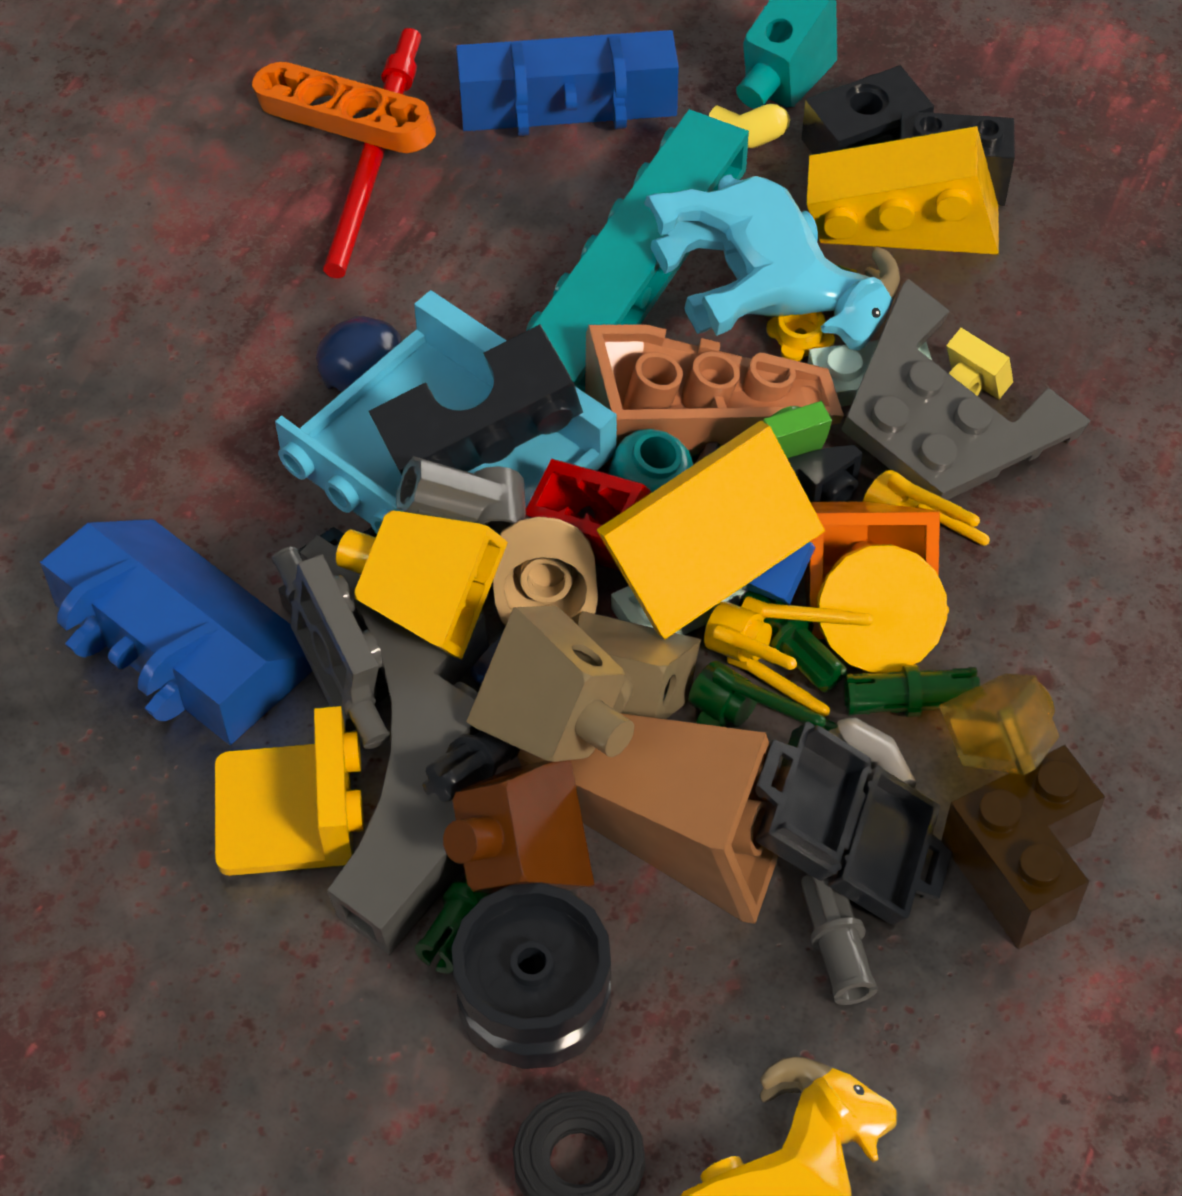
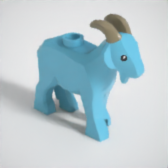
(773, 257)

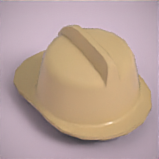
(546, 566)

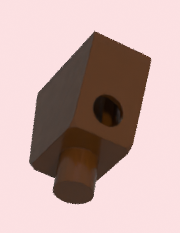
(521, 830)

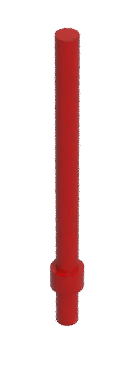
(396, 77)

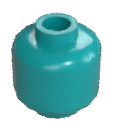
(650, 458)

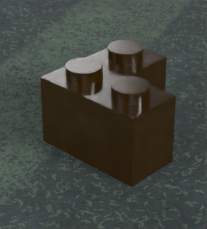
(1015, 842)

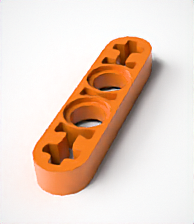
(397, 123)

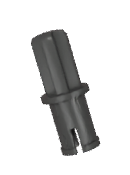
(840, 942)

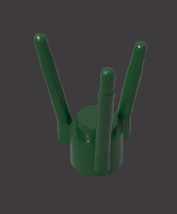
(731, 698)

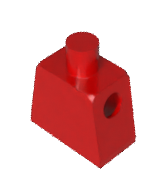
(570, 488)

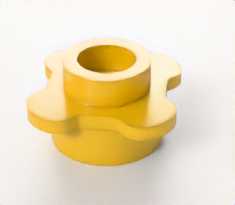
(799, 334)

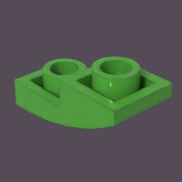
(800, 428)

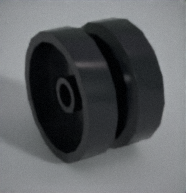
(532, 975)

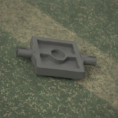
(333, 643)

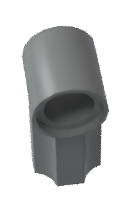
(487, 497)

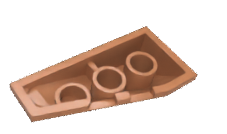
(694, 388)

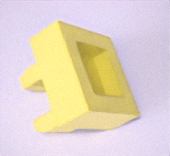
(979, 365)

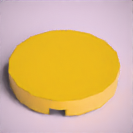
(899, 594)

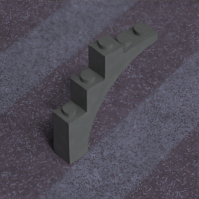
(402, 853)

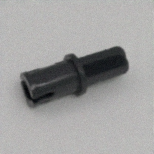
(466, 763)

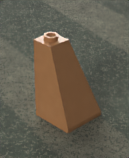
(684, 806)

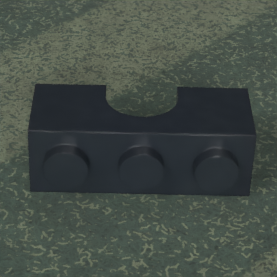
(527, 399)

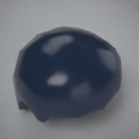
(353, 349)

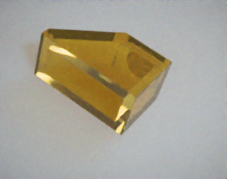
(1002, 724)

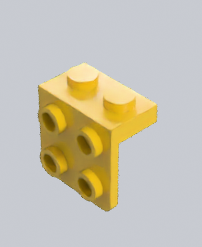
(289, 802)

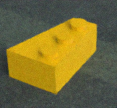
(907, 194)

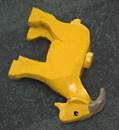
(811, 1162)

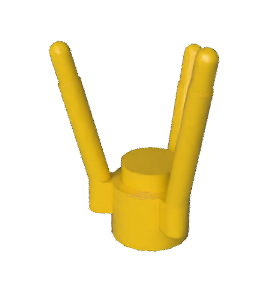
(896, 490)
(746, 639)

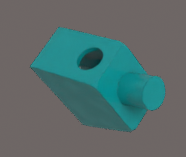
(788, 51)

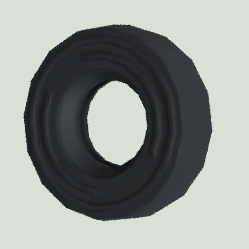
(576, 1114)

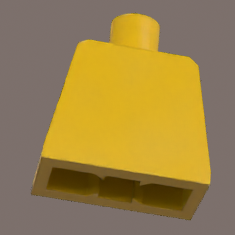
(425, 574)

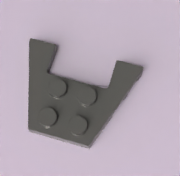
(933, 425)

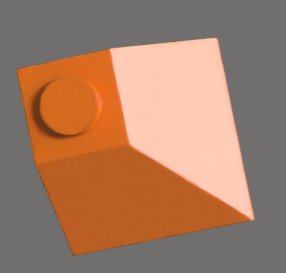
(867, 523)

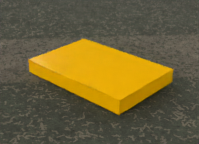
(711, 529)

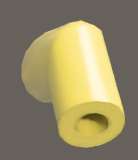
(763, 123)

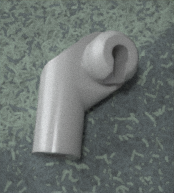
(876, 745)

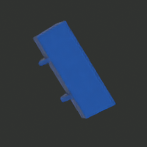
(568, 81)
(174, 623)

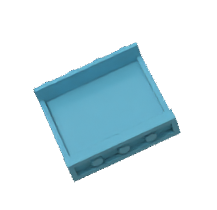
(348, 456)

